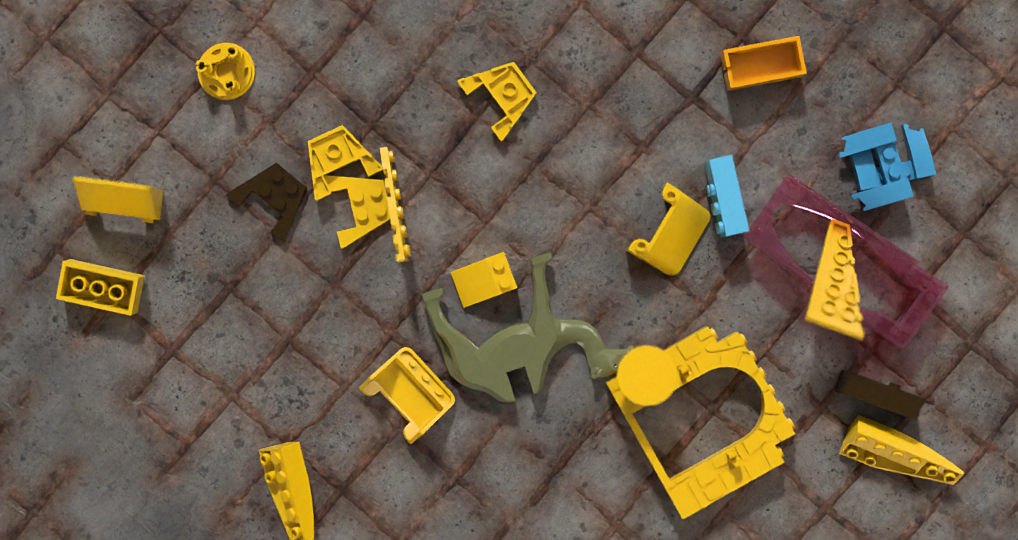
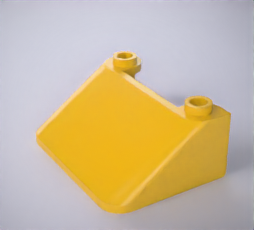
(119, 198)
(675, 234)
(411, 390)

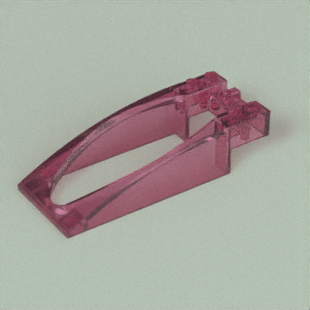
(929, 288)

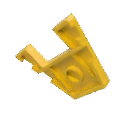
(508, 89)
(333, 152)
(368, 205)

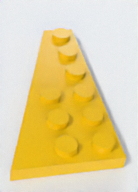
(396, 211)
(835, 286)

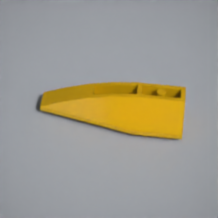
(896, 452)
(289, 488)

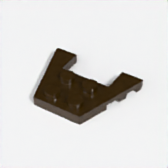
(278, 190)

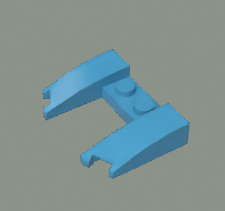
(883, 140)
(918, 166)

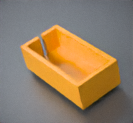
(763, 63)

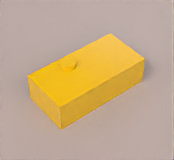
(100, 287)

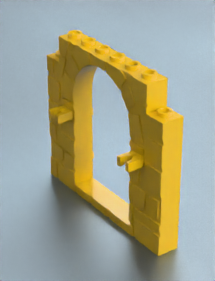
(735, 463)

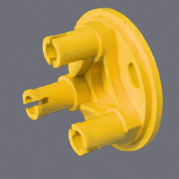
(226, 71)
(647, 375)

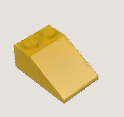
(483, 279)

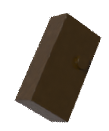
(879, 394)

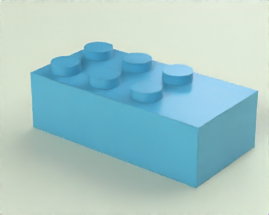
(725, 196)

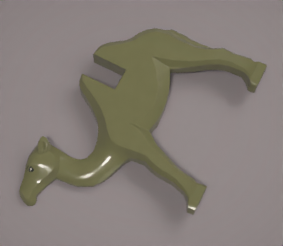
(519, 345)

